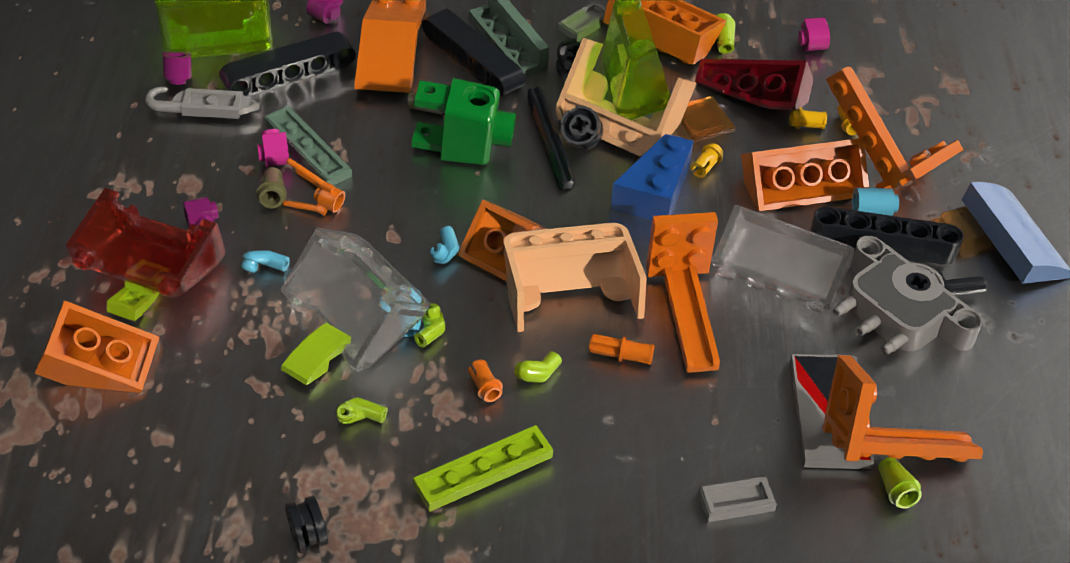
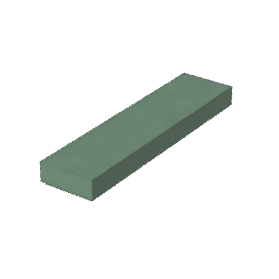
(309, 146)

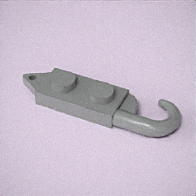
(203, 103)

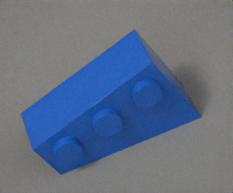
(654, 179)

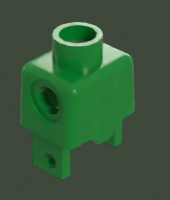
(470, 121)

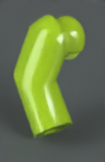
(433, 326)
(537, 370)
(359, 409)

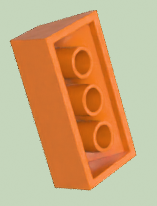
(679, 28)
(805, 174)

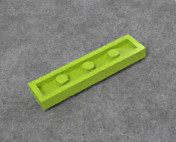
(482, 468)

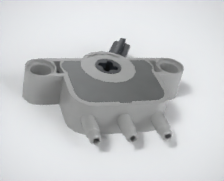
(909, 300)

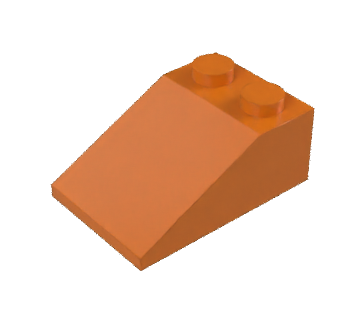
(96, 351)

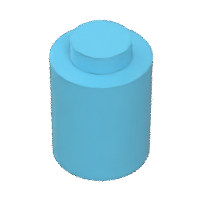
(875, 200)

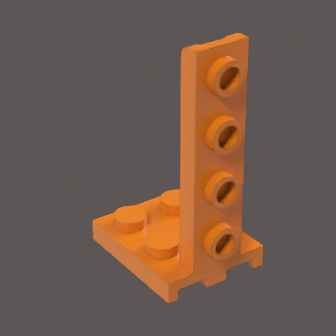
(877, 139)
(679, 251)
(849, 423)

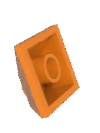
(486, 237)

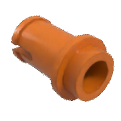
(488, 387)

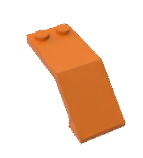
(389, 45)

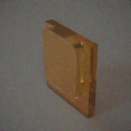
(706, 119)
(975, 238)

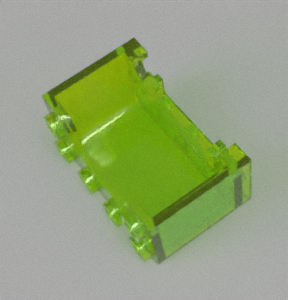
(214, 26)

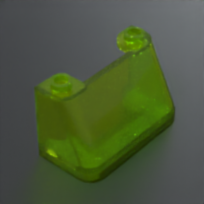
(633, 63)

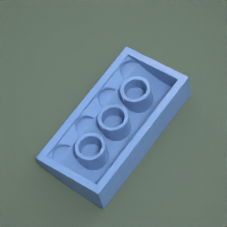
(1014, 233)

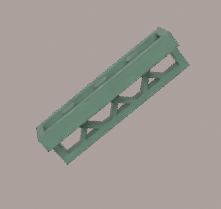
(518, 33)

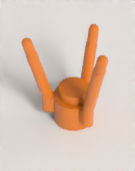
(326, 194)

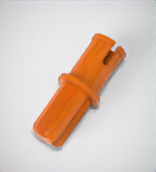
(621, 349)

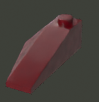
(760, 82)

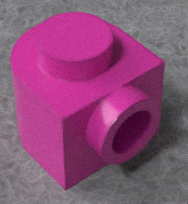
(814, 34)
(274, 148)

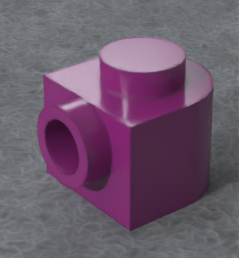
(324, 9)
(177, 67)
(199, 209)

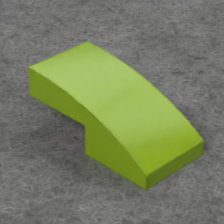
(131, 301)
(313, 354)

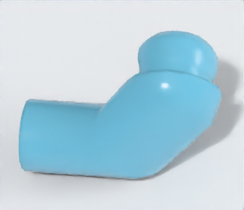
(448, 248)
(266, 258)

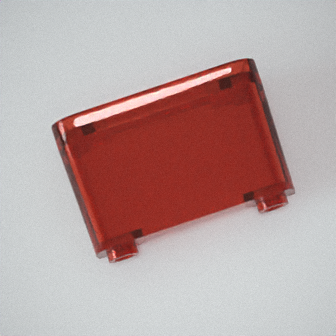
(144, 250)

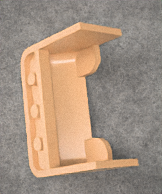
(589, 88)
(572, 260)

